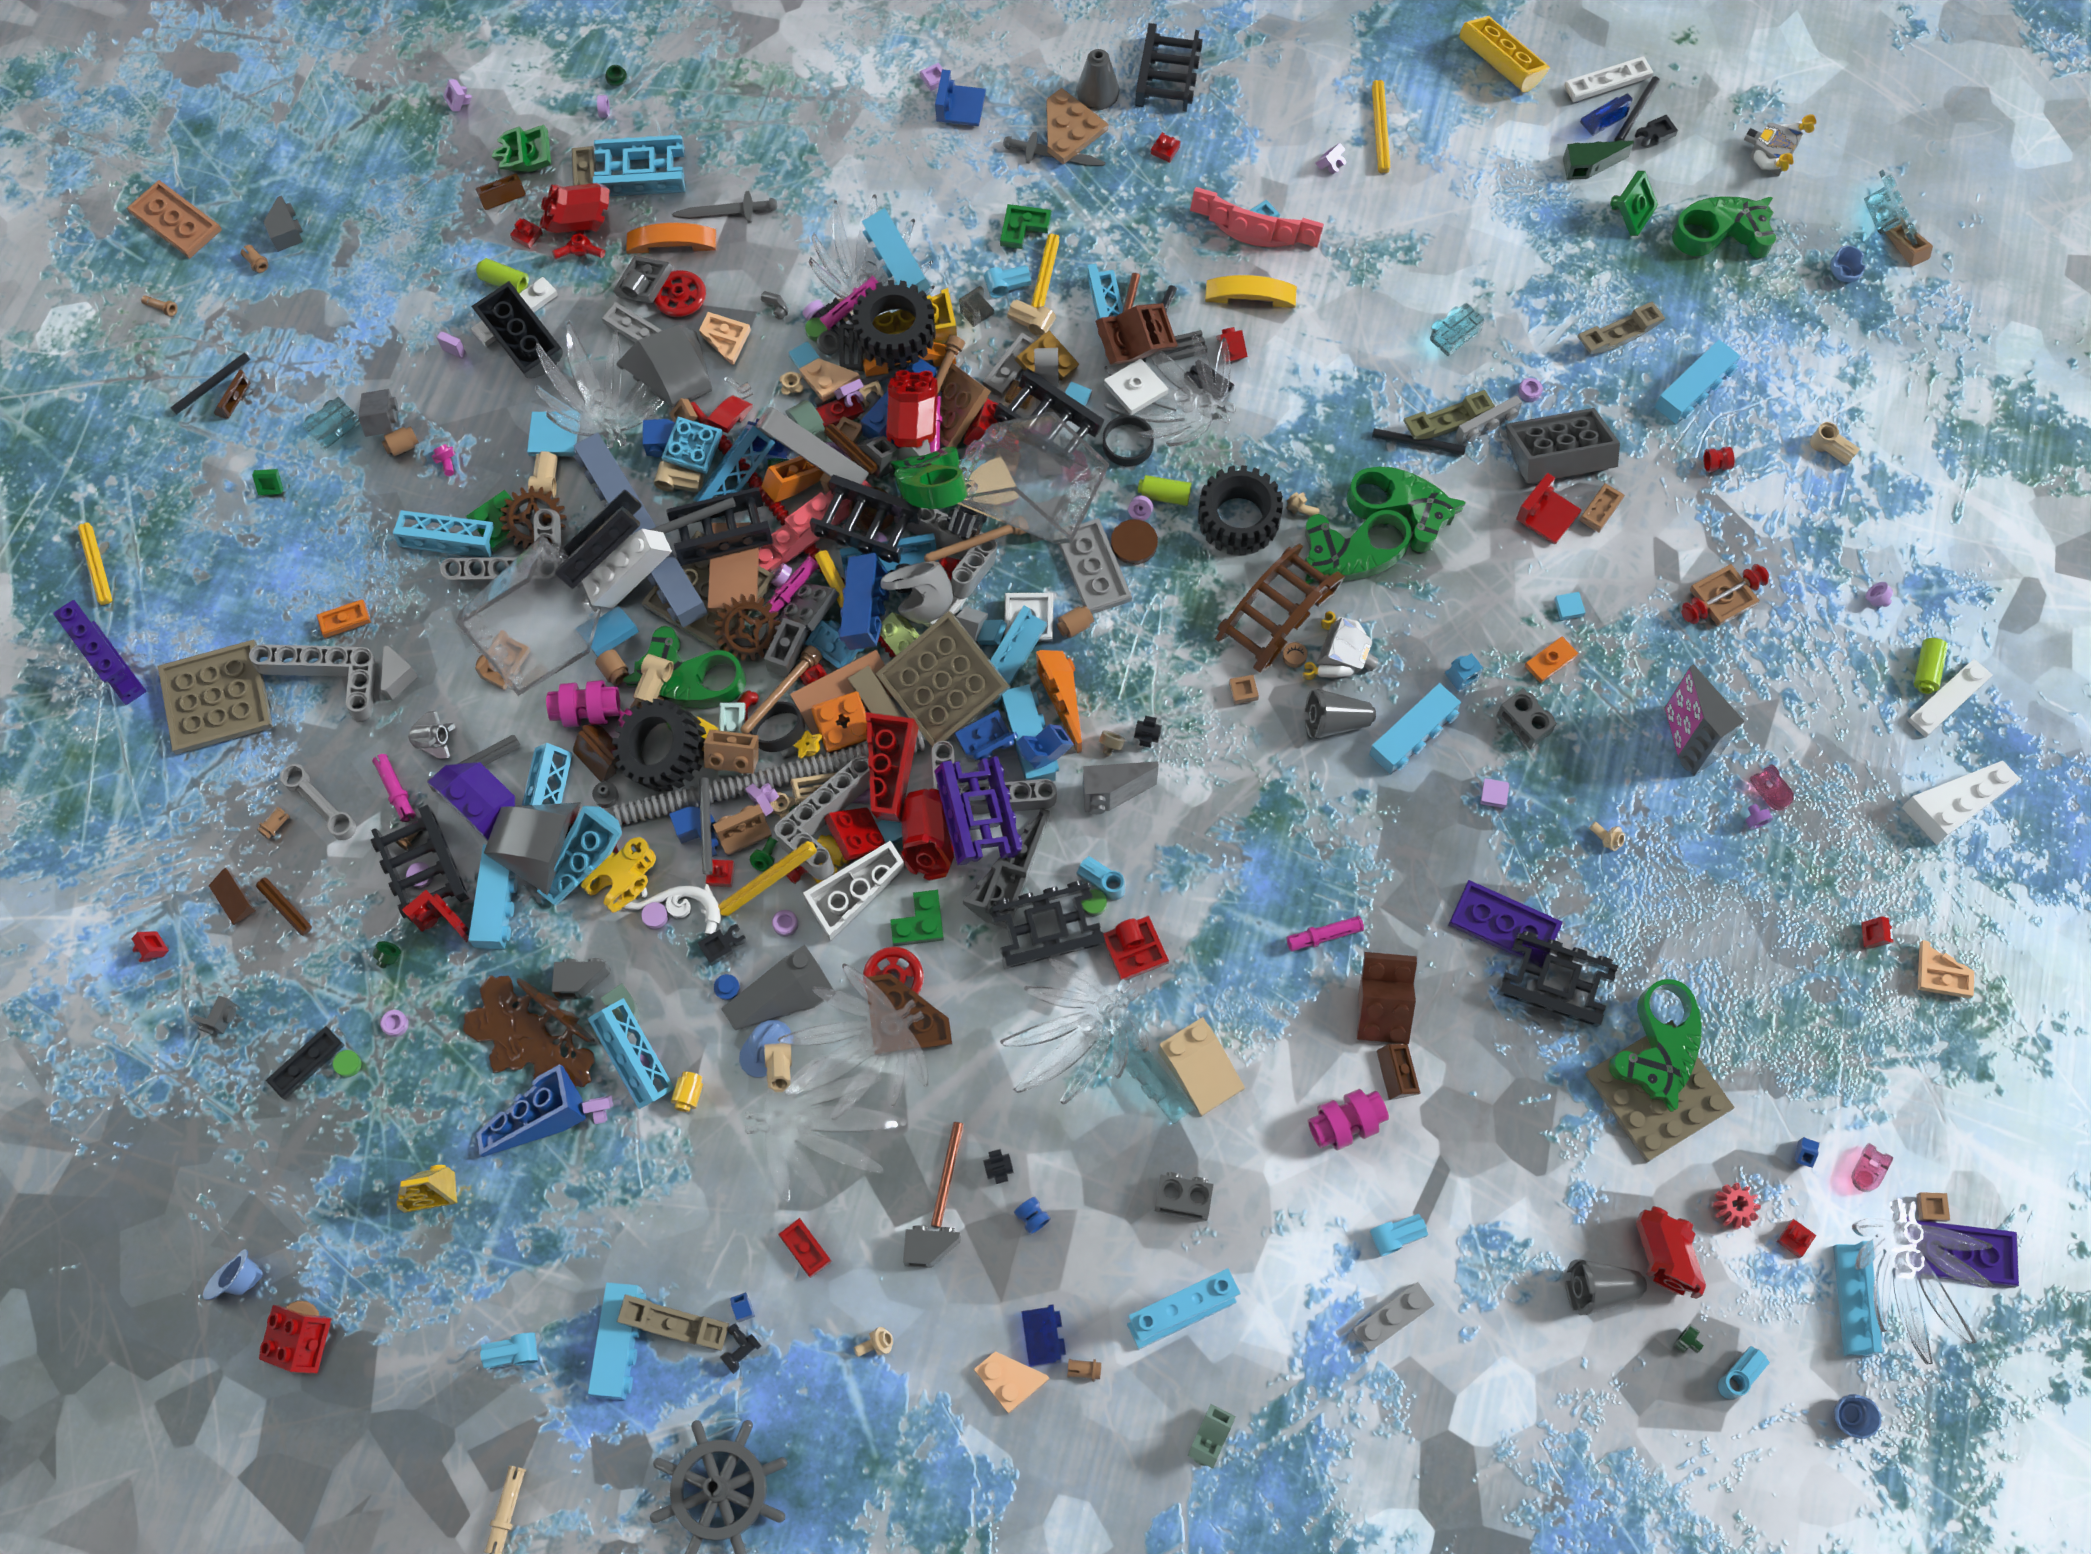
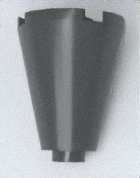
(1098, 81)
(1336, 713)
(1602, 1286)

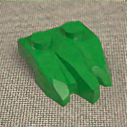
(523, 149)

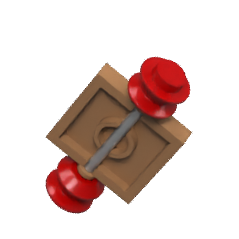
(1725, 594)

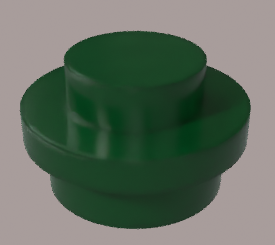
(616, 75)

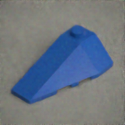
(542, 1111)

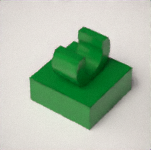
(267, 481)

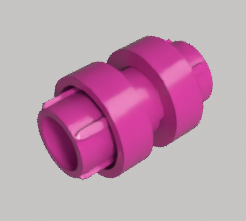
(574, 704)
(1338, 1123)

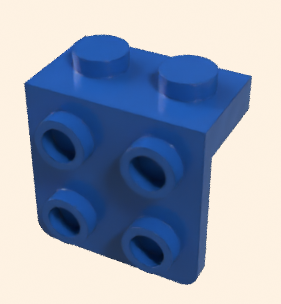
(984, 736)

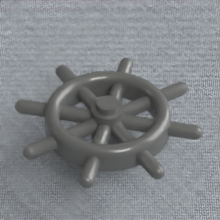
(718, 1489)

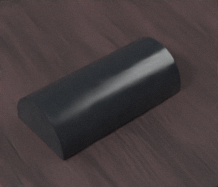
(517, 329)

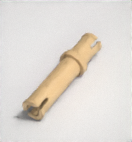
(505, 1510)

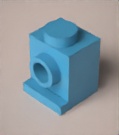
(1464, 671)

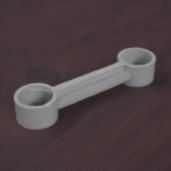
(317, 801)

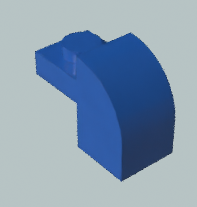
(1045, 747)
(688, 826)

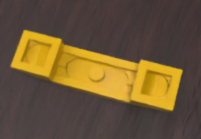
(1251, 288)

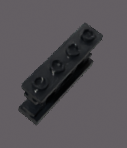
(1051, 943)
(1552, 997)

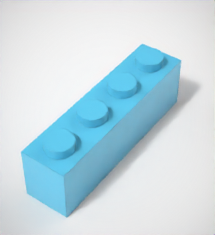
(893, 250)
(1697, 381)
(1024, 719)
(1415, 729)
(492, 905)
(614, 1346)

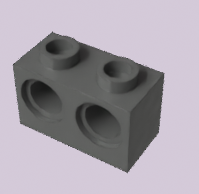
(1521, 721)
(1182, 1204)

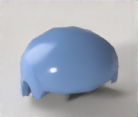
(1847, 264)
(1857, 1416)

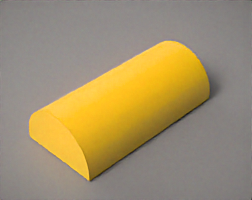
(1504, 52)

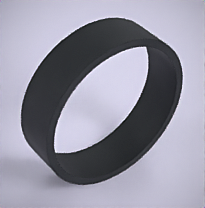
(1127, 461)
(787, 740)

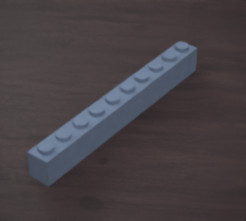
(668, 575)

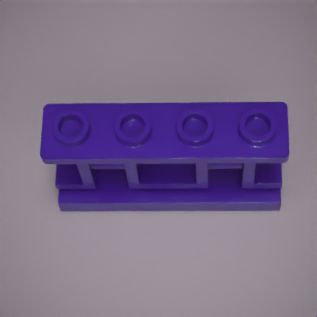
(99, 652)
(960, 816)

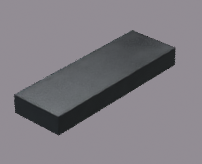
(305, 1063)

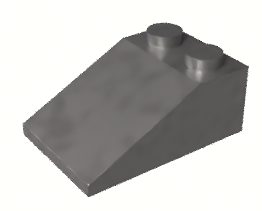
(1116, 783)

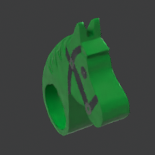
(1726, 217)
(931, 479)
(1413, 497)
(1354, 555)
(685, 683)
(1673, 1051)

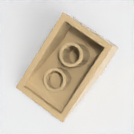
(1201, 1066)

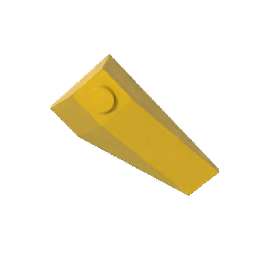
(427, 1189)

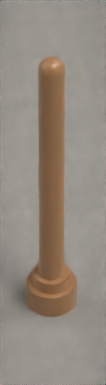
(953, 347)
(972, 542)
(809, 658)

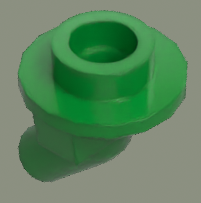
(764, 857)

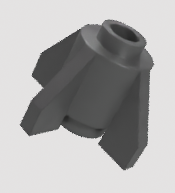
(430, 735)

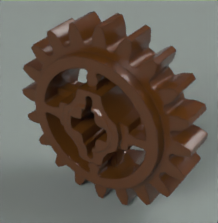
(524, 517)
(738, 632)

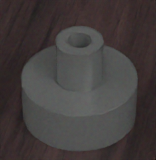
(605, 794)

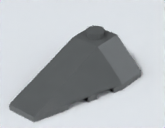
(779, 991)

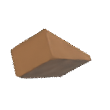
(1912, 253)

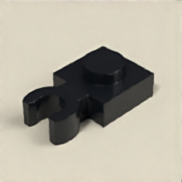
(1657, 129)
(718, 946)

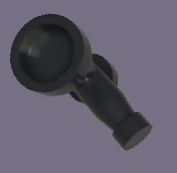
(746, 1345)

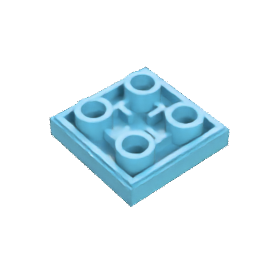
(549, 437)
(692, 445)

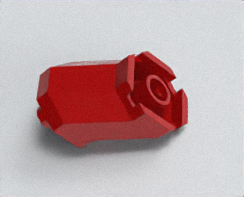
(574, 208)
(912, 408)
(926, 835)
(1670, 1252)

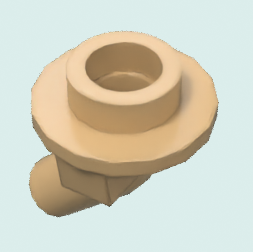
(1297, 502)
(1611, 839)
(880, 1341)

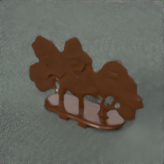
(522, 1035)

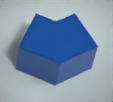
(1807, 1152)
(742, 1307)

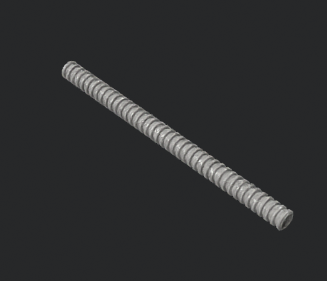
(737, 785)

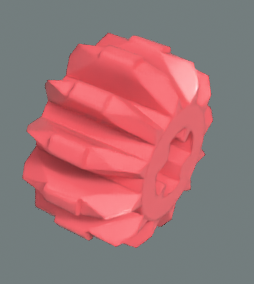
(1746, 1202)

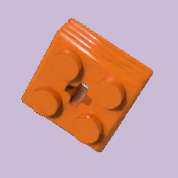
(828, 713)

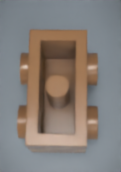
(731, 751)

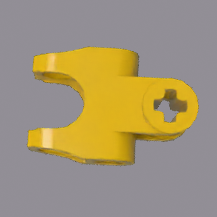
(624, 872)

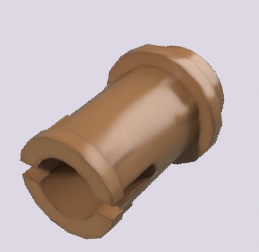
(258, 262)
(273, 823)
(1084, 1369)

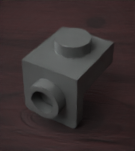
(219, 1017)

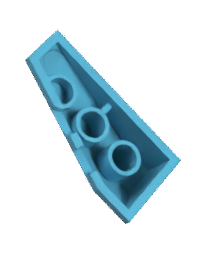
(583, 850)

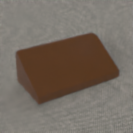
(500, 191)
(232, 395)
(602, 740)
(593, 757)
(231, 896)
(1398, 1071)

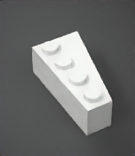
(626, 567)
(1956, 802)
(850, 890)

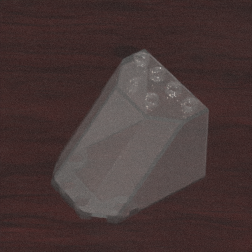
(1033, 476)
(530, 619)

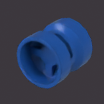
(1032, 1215)

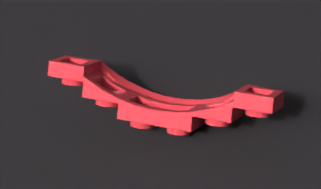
(1255, 227)
(797, 534)

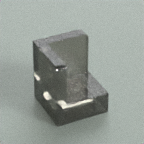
(975, 307)

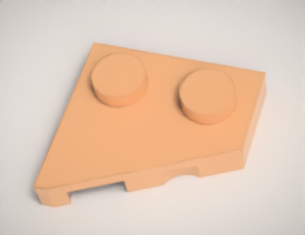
(725, 335)
(826, 377)
(1943, 974)
(1009, 1380)

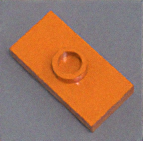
(343, 618)
(1551, 659)

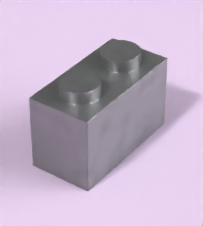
(377, 412)
(786, 647)

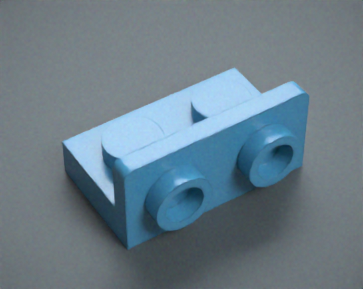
(827, 641)

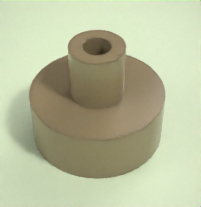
(1111, 741)

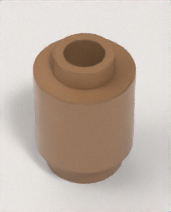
(400, 441)
(1075, 621)
(612, 667)

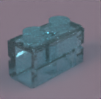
(1456, 329)
(330, 423)

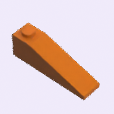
(790, 478)

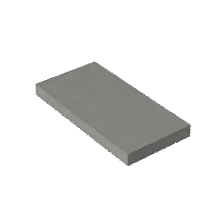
(1095, 568)

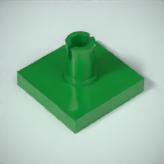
(1636, 203)

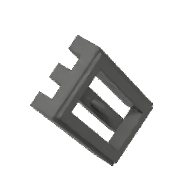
(1185, 341)

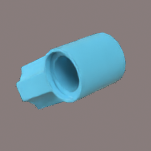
(1001, 281)
(1101, 877)
(1393, 1236)
(517, 1351)
(1744, 1372)

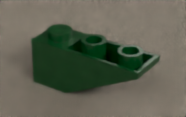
(1589, 159)

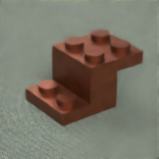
(1136, 333)
(1386, 997)

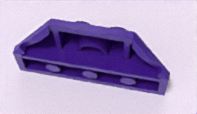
(473, 794)

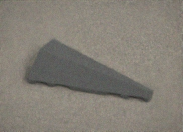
(1007, 874)

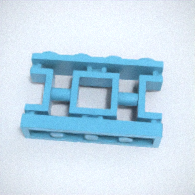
(640, 180)

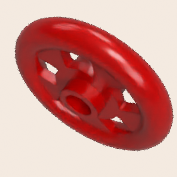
(682, 308)
(893, 955)

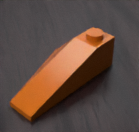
(1058, 680)

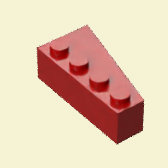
(890, 759)

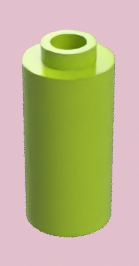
(499, 274)
(1165, 490)
(1930, 665)

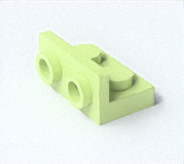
(897, 632)

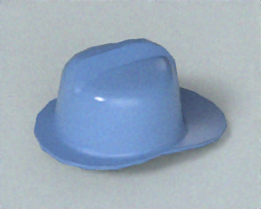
(753, 1051)
(233, 1277)

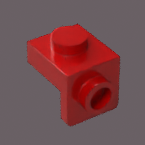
(1235, 343)

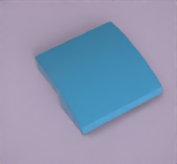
(612, 630)

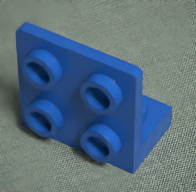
(958, 103)

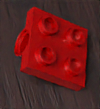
(854, 832)
(1135, 948)

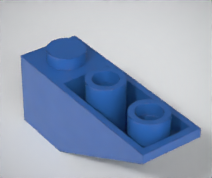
(656, 435)

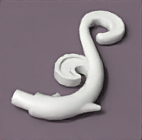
(681, 910)

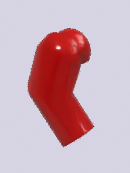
(748, 698)

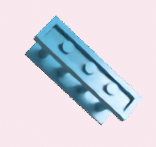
(1183, 1308)

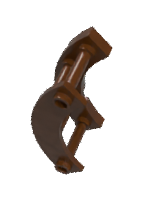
(1297, 613)

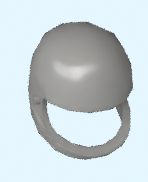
(930, 591)

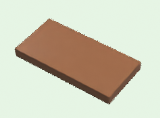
(174, 219)
(732, 575)
(833, 686)

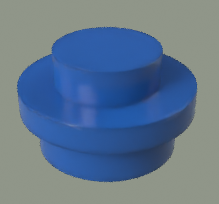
(726, 987)

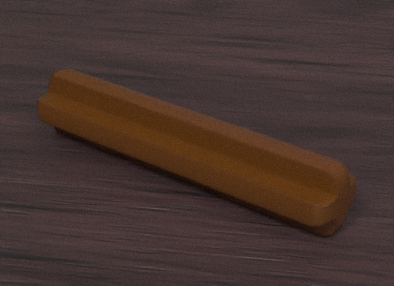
(850, 449)
(283, 906)

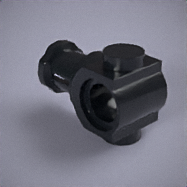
(965, 521)

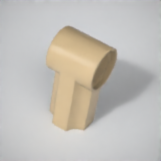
(1036, 320)
(1828, 439)
(544, 473)
(672, 476)
(654, 673)
(778, 1066)

